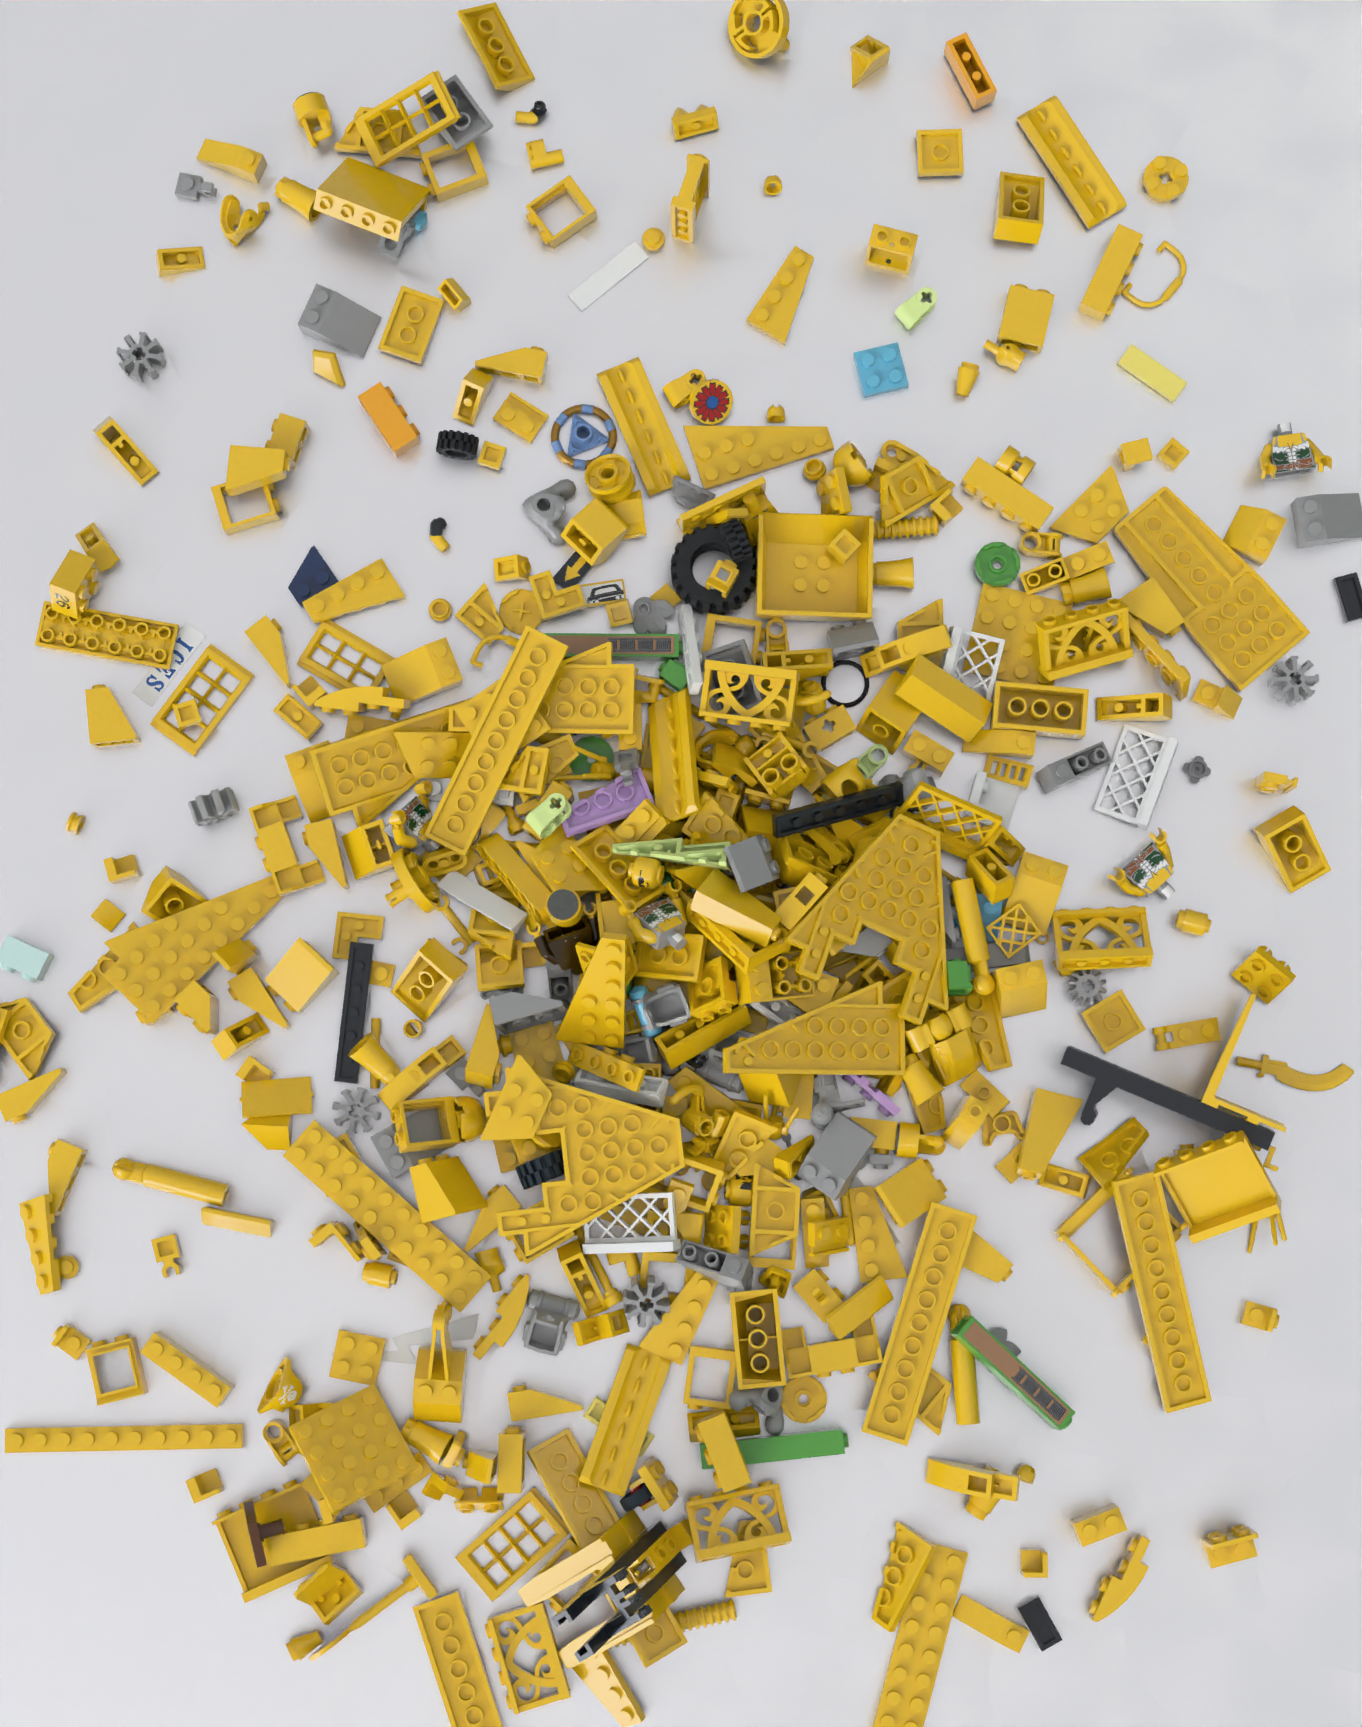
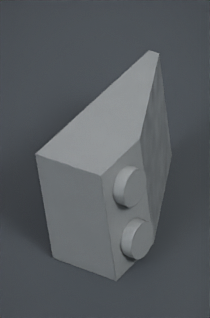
(472, 121)
(338, 321)
(1327, 519)
(735, 653)
(521, 1011)
(421, 1127)
(837, 1156)

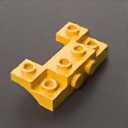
(278, 847)
(830, 1355)

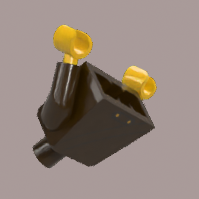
(559, 943)

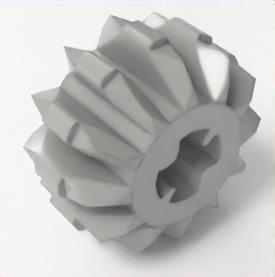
(1090, 994)

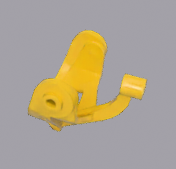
(246, 223)
(718, 735)

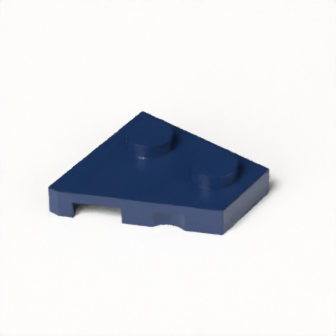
(311, 577)

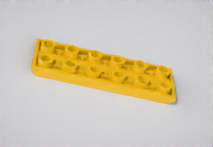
(1072, 162)
(643, 426)
(109, 636)
(674, 756)
(625, 1420)

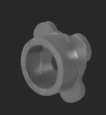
(1199, 763)

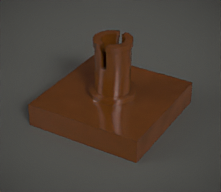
(259, 1532)

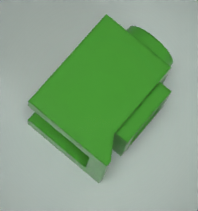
(674, 674)
(958, 977)

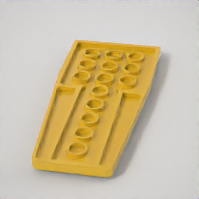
(1215, 591)

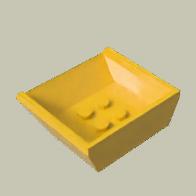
(802, 578)

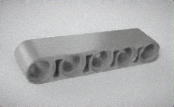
(997, 957)

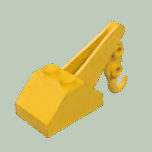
(440, 1375)

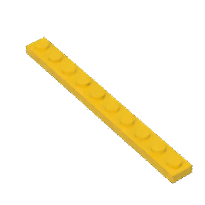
(124, 1438)

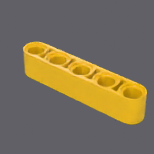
(515, 875)

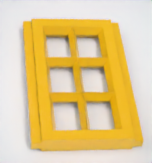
(351, 640)

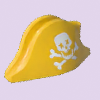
(283, 1389)

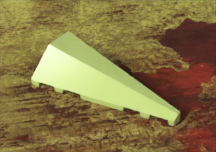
(674, 850)

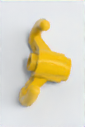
(812, 696)
(695, 1117)

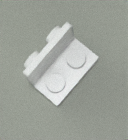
(993, 796)

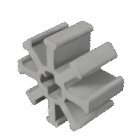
(138, 366)
(1300, 686)
(213, 806)
(363, 1113)
(636, 1300)

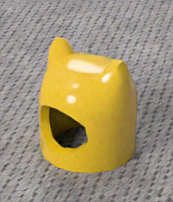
(845, 780)

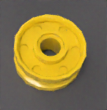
(610, 478)

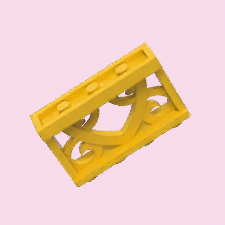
(690, 198)
(1070, 624)
(777, 679)
(1112, 920)
(729, 942)
(768, 1536)
(555, 1678)

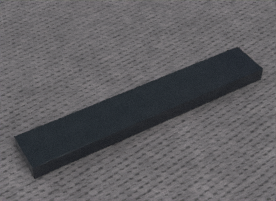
(837, 809)
(354, 1010)

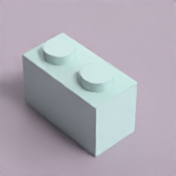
(24, 958)

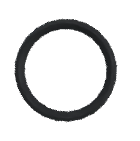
(865, 691)

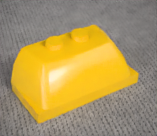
(799, 858)
(757, 1338)

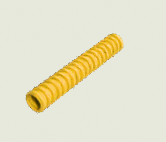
(907, 527)
(701, 1617)

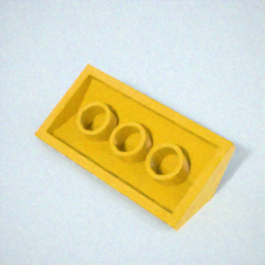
(496, 47)
(944, 698)
(612, 868)

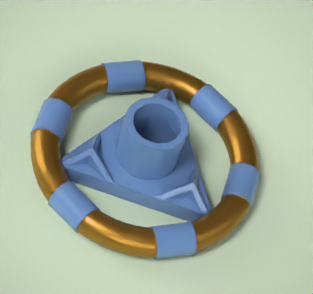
(583, 435)

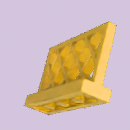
(733, 499)
(951, 841)

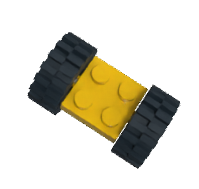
(542, 1168)

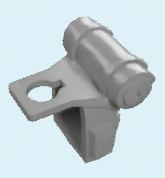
(910, 781)
(646, 1051)
(713, 1067)
(829, 1101)
(549, 1317)

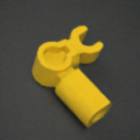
(710, 1143)

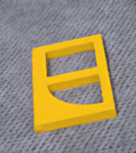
(690, 1226)

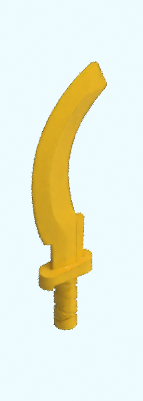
(1296, 1078)

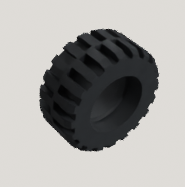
(695, 594)

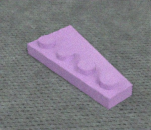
(607, 804)
(886, 1106)

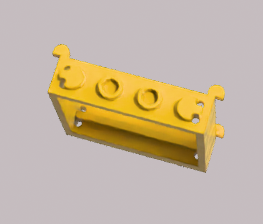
(1083, 1213)

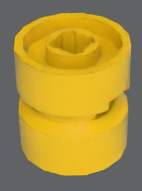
(1009, 459)

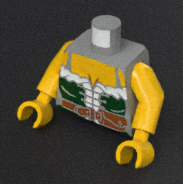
(1291, 454)
(410, 823)
(1148, 870)
(660, 922)

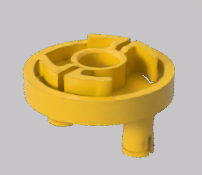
(770, 36)
(413, 882)

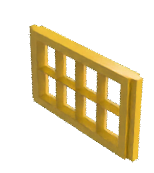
(371, 141)
(229, 666)
(479, 1574)

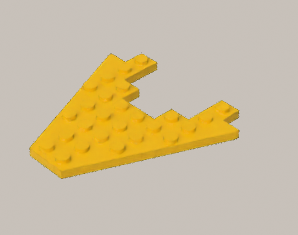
(897, 893)
(607, 1158)

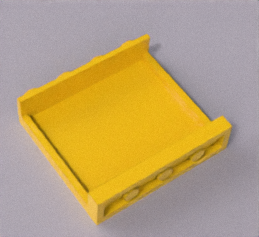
(370, 198)
(1219, 1186)
(294, 1507)

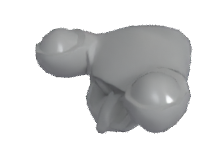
(548, 506)
(765, 1401)

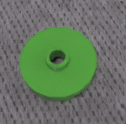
(997, 553)
(595, 745)

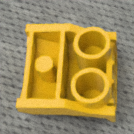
(632, 514)
(778, 766)
(955, 1056)

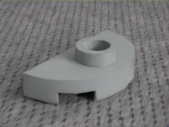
(689, 493)

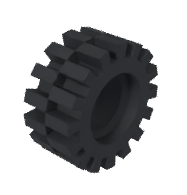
(457, 444)
(735, 540)

